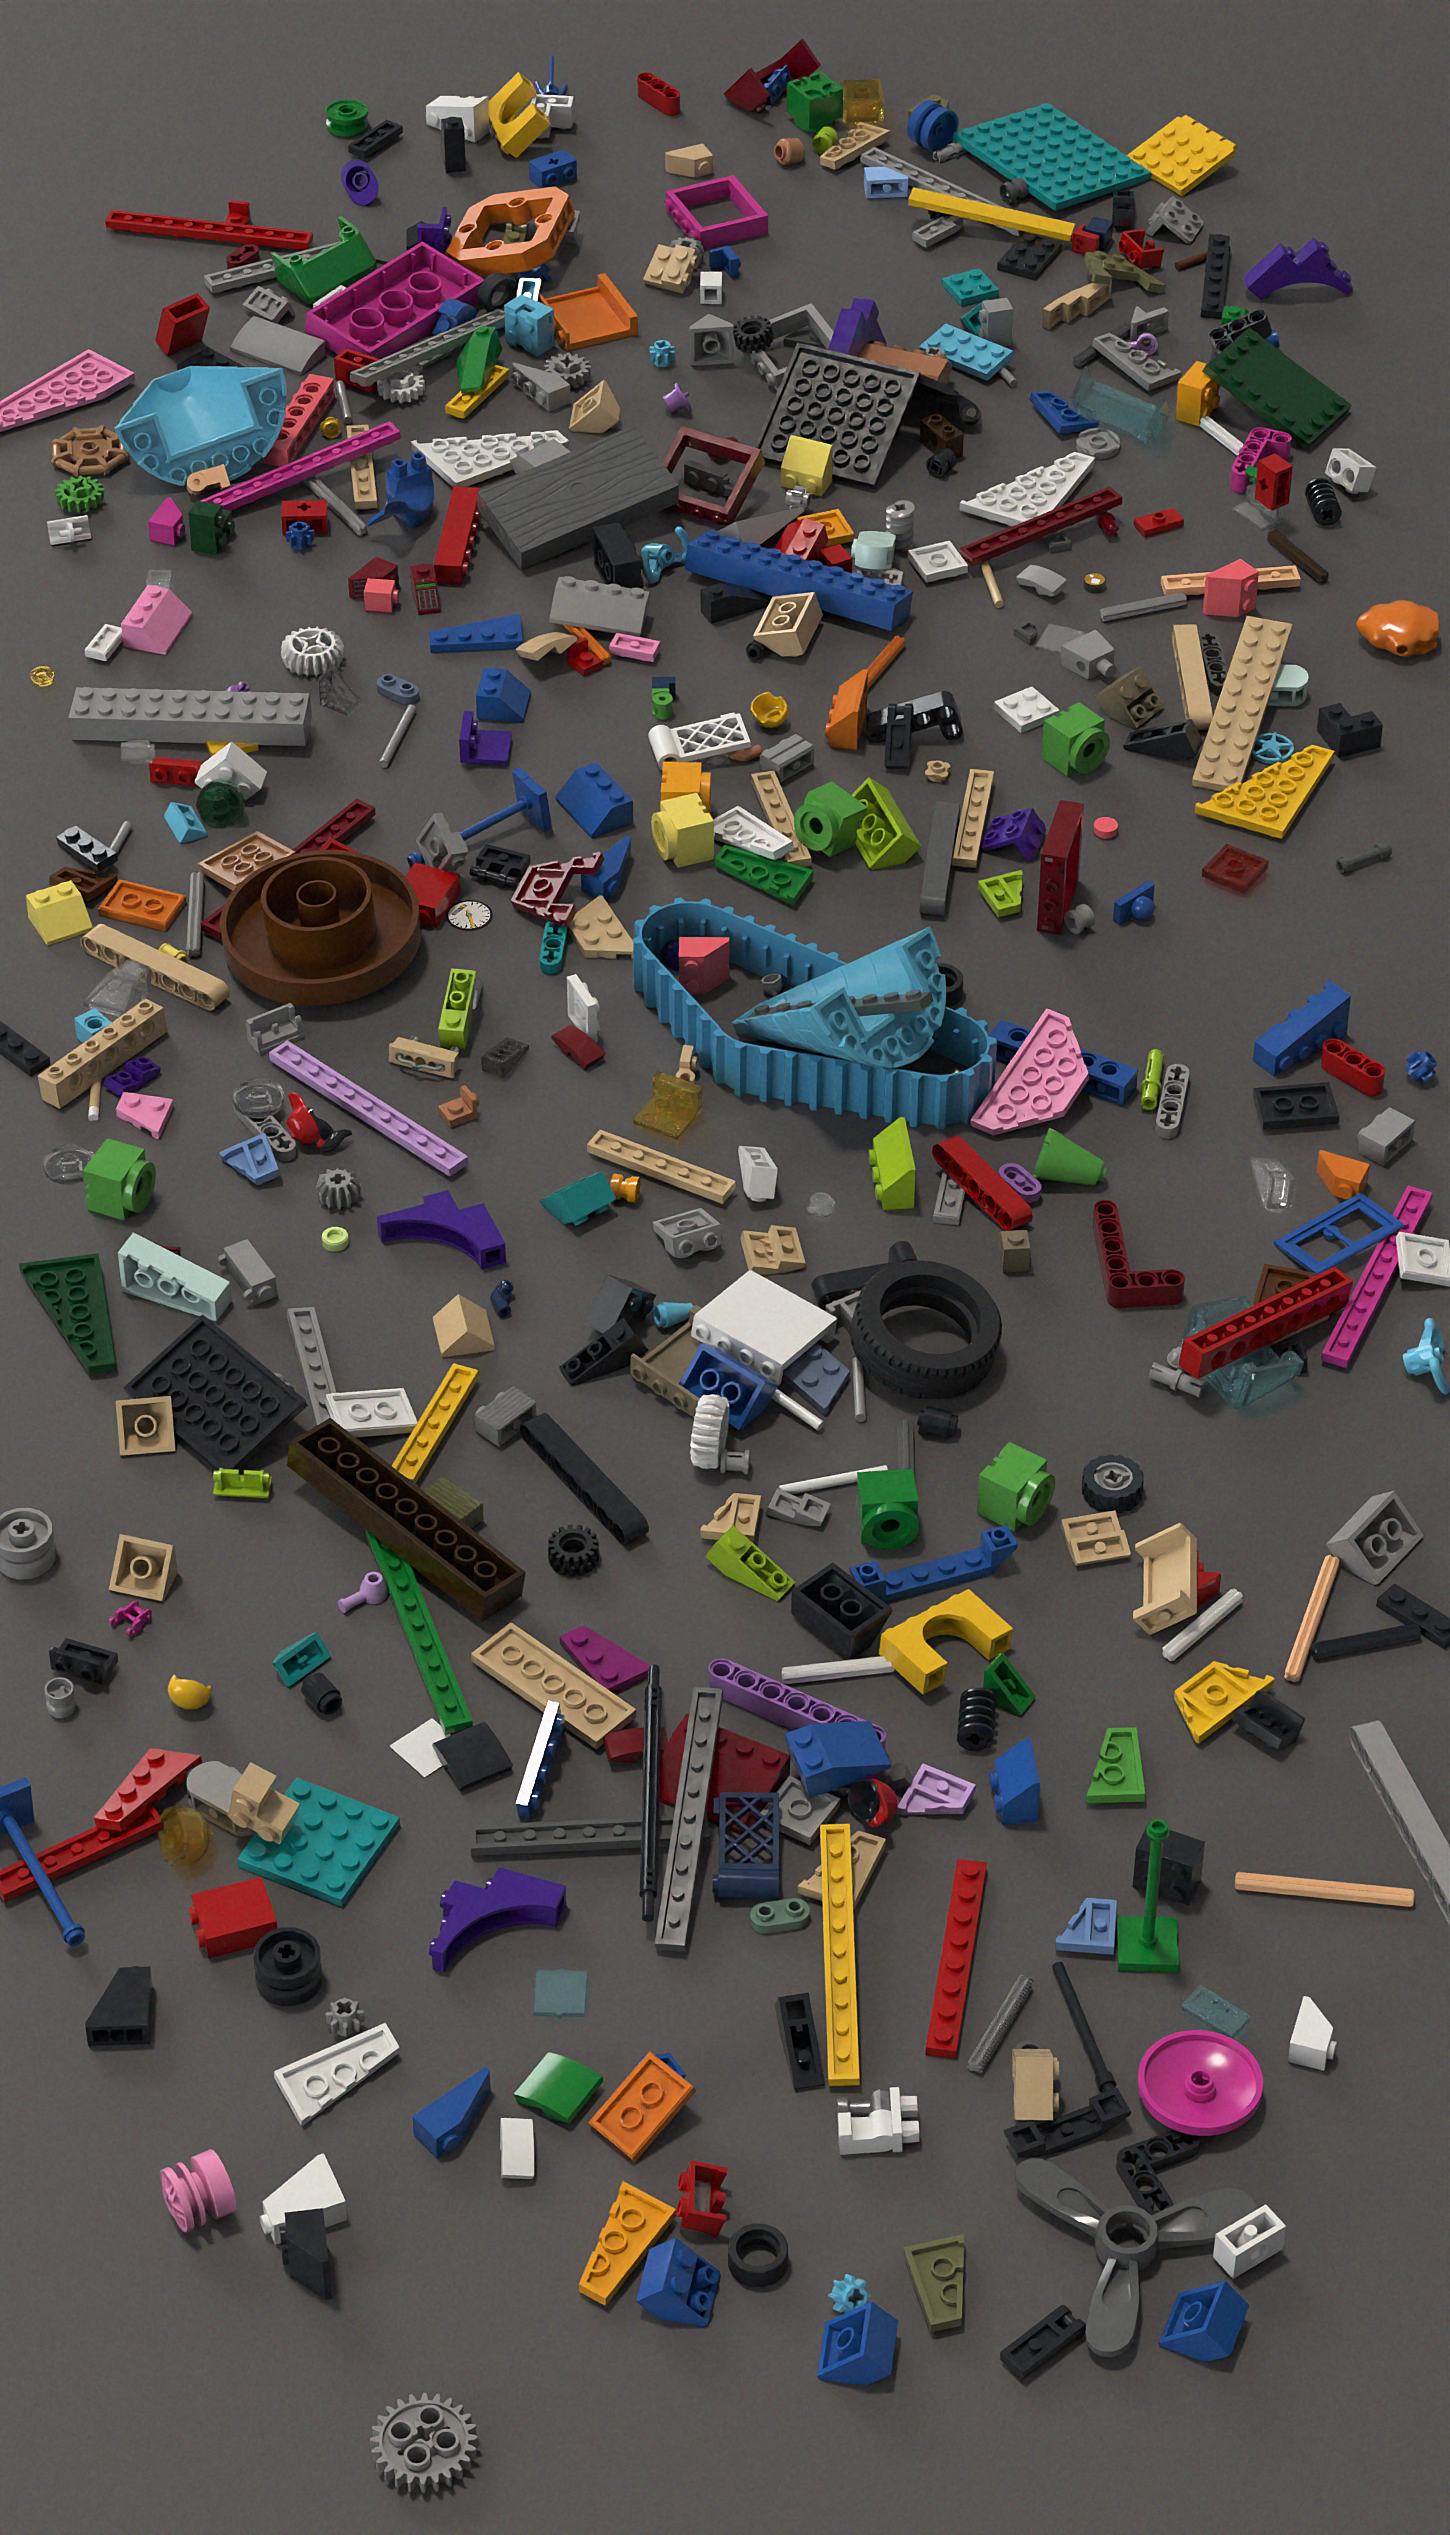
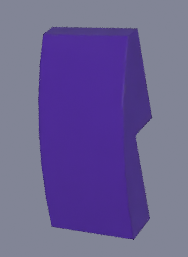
(135, 1076)

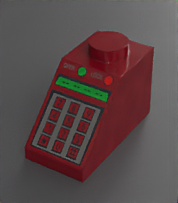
(375, 569)
(425, 589)

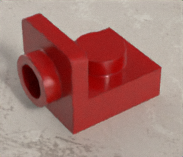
(238, 212)
(1084, 241)
(582, 659)

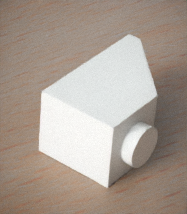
(1311, 2038)

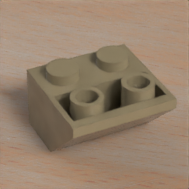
(1130, 699)

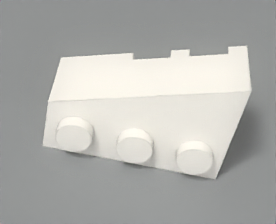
(472, 110)

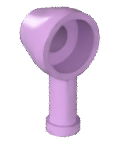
(1149, 347)
(372, 1591)

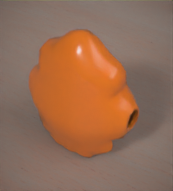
(1400, 628)

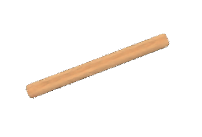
(1311, 1618)
(1324, 1889)

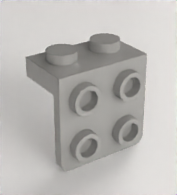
(1176, 218)

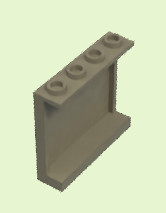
(666, 1365)

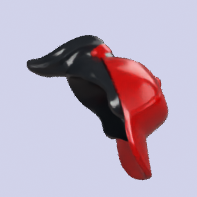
(310, 1129)
(870, 1800)

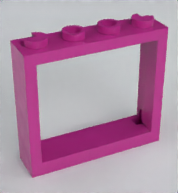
(752, 225)

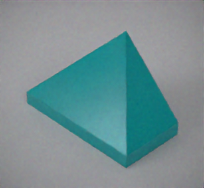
(972, 320)
(300, 1658)

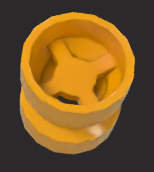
(626, 1188)

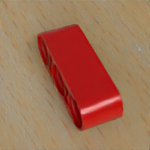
(658, 93)
(1353, 1067)

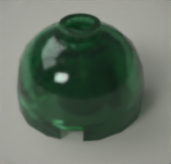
(220, 803)

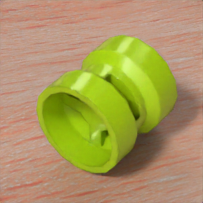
(824, 140)

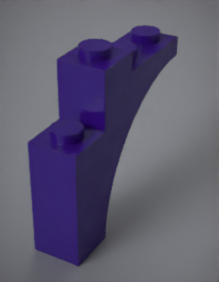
(1285, 268)
(856, 327)
(443, 1222)
(504, 1902)

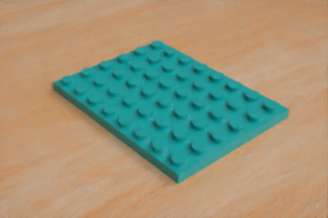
(1052, 155)

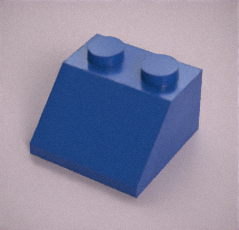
(501, 696)
(1016, 1784)
(1205, 2322)
(858, 2346)

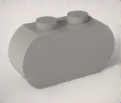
(211, 1791)

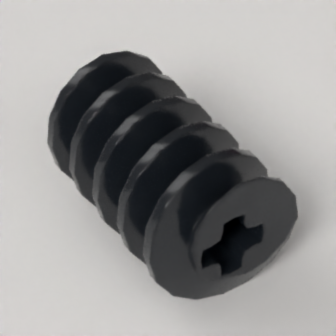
(1323, 501)
(976, 1718)

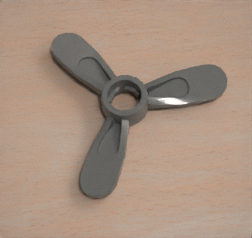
(1116, 2297)

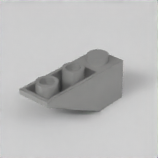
(544, 387)

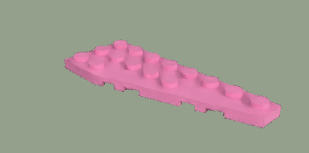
(69, 386)

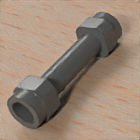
(1347, 863)

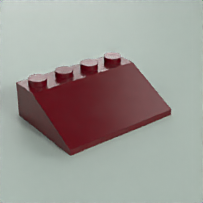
(737, 1767)

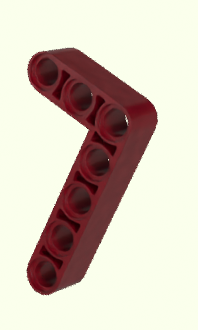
(1121, 1285)

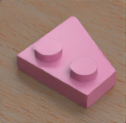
(145, 1111)

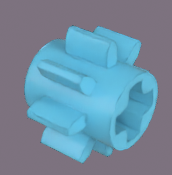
(662, 353)
(849, 2294)

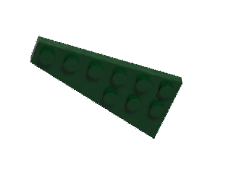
(76, 1302)

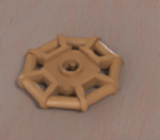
(88, 451)

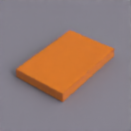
(142, 905)
(642, 2106)

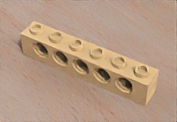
(102, 1053)

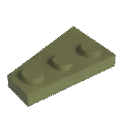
(938, 2279)

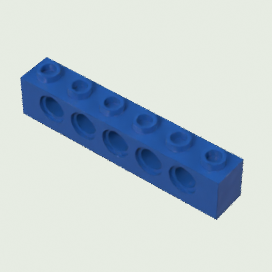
(1106, 1077)

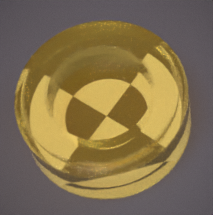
(42, 676)

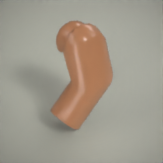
(747, 754)

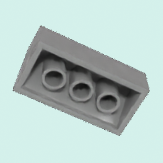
(599, 606)

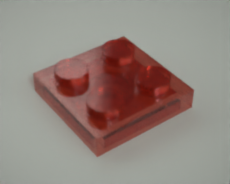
(1235, 868)

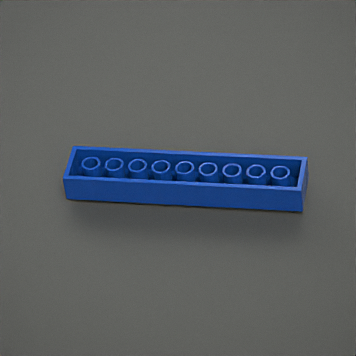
(783, 574)

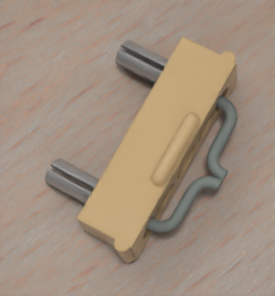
(424, 1057)

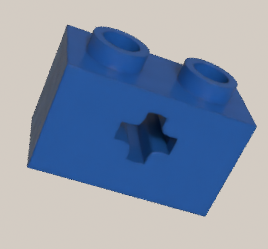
(553, 169)

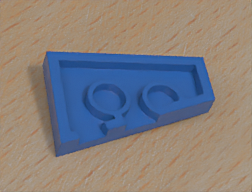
(1059, 414)

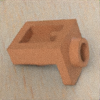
(461, 1109)

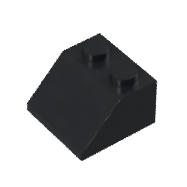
(306, 2250)

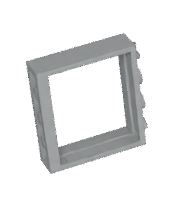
(787, 324)

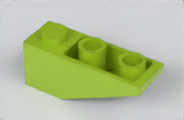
(457, 1009)
(748, 1564)

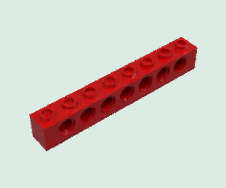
(1265, 1322)

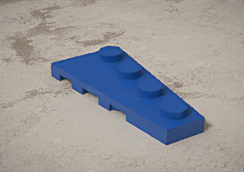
(482, 635)

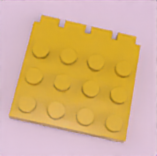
(1183, 154)

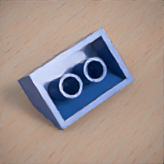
(595, 801)
(723, 1375)

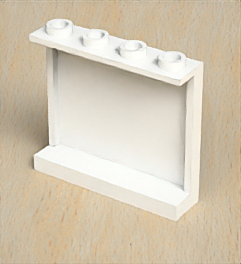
(762, 1325)

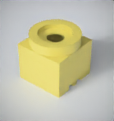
(683, 831)

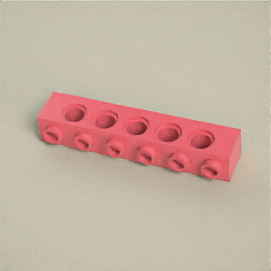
(301, 418)

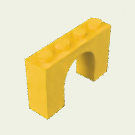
(503, 108)
(959, 1616)

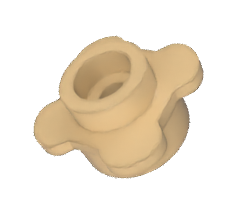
(937, 771)

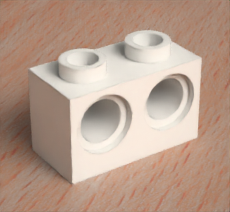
(1350, 470)

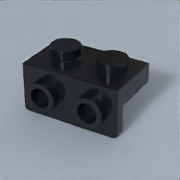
(83, 1661)
(1270, 1721)

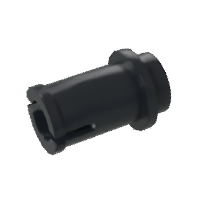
(755, 650)

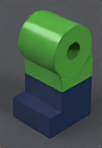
(662, 696)

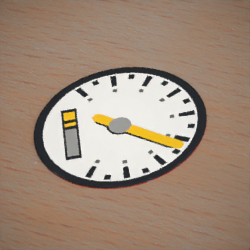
(469, 915)

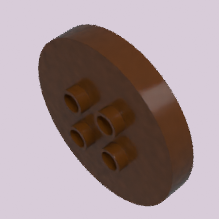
(320, 927)

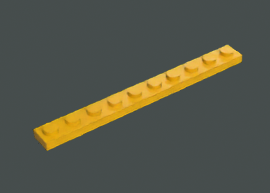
(839, 1955)

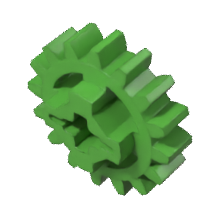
(79, 493)

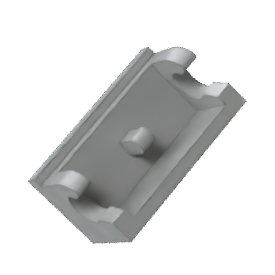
(274, 1028)

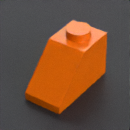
(1342, 1175)

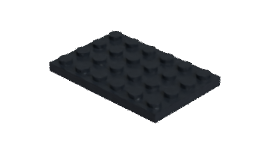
(219, 1395)

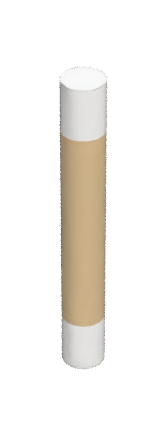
(94, 1103)

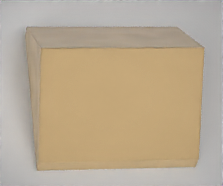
(462, 1328)
(143, 1567)

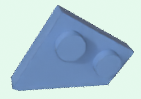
(1091, 1928)

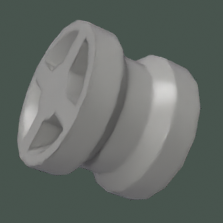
(1079, 919)

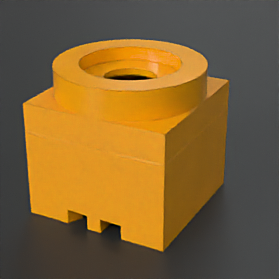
(685, 779)

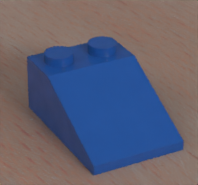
(835, 1754)

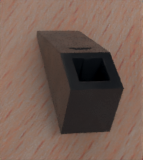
(604, 1354)

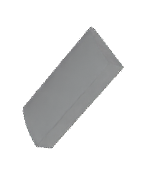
(278, 346)

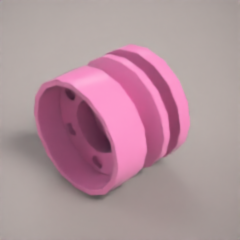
(192, 2193)

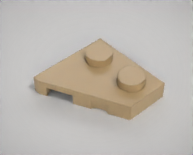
(740, 1511)

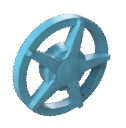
(1272, 748)

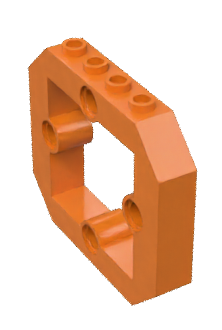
(552, 214)

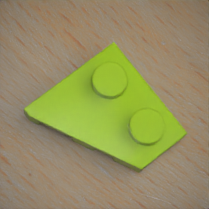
(1003, 892)

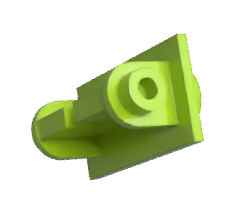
(251, 1484)

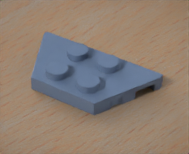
(817, 1377)

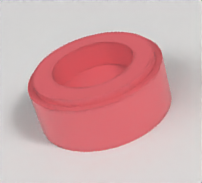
(1105, 827)

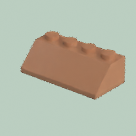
(932, 367)

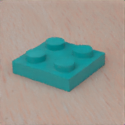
(970, 287)

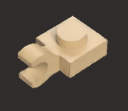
(688, 1064)

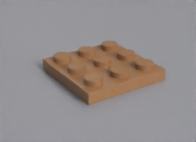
(242, 859)

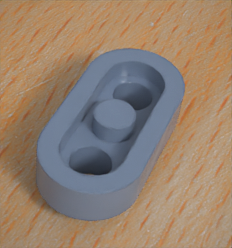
(397, 689)

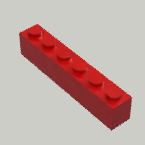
(457, 536)

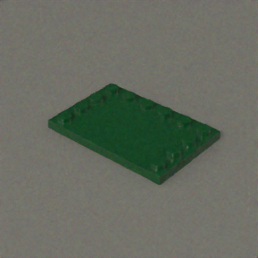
(1277, 388)

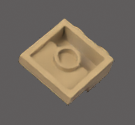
(671, 268)

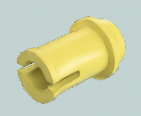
(180, 955)

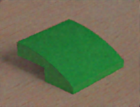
(558, 2087)

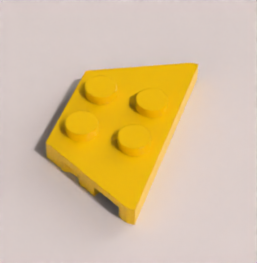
(1214, 1695)

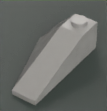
(760, 528)

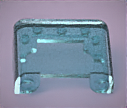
(1251, 1375)

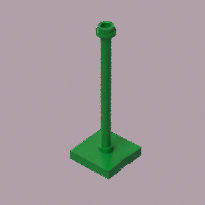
(1149, 1941)

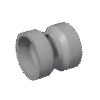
(60, 1697)

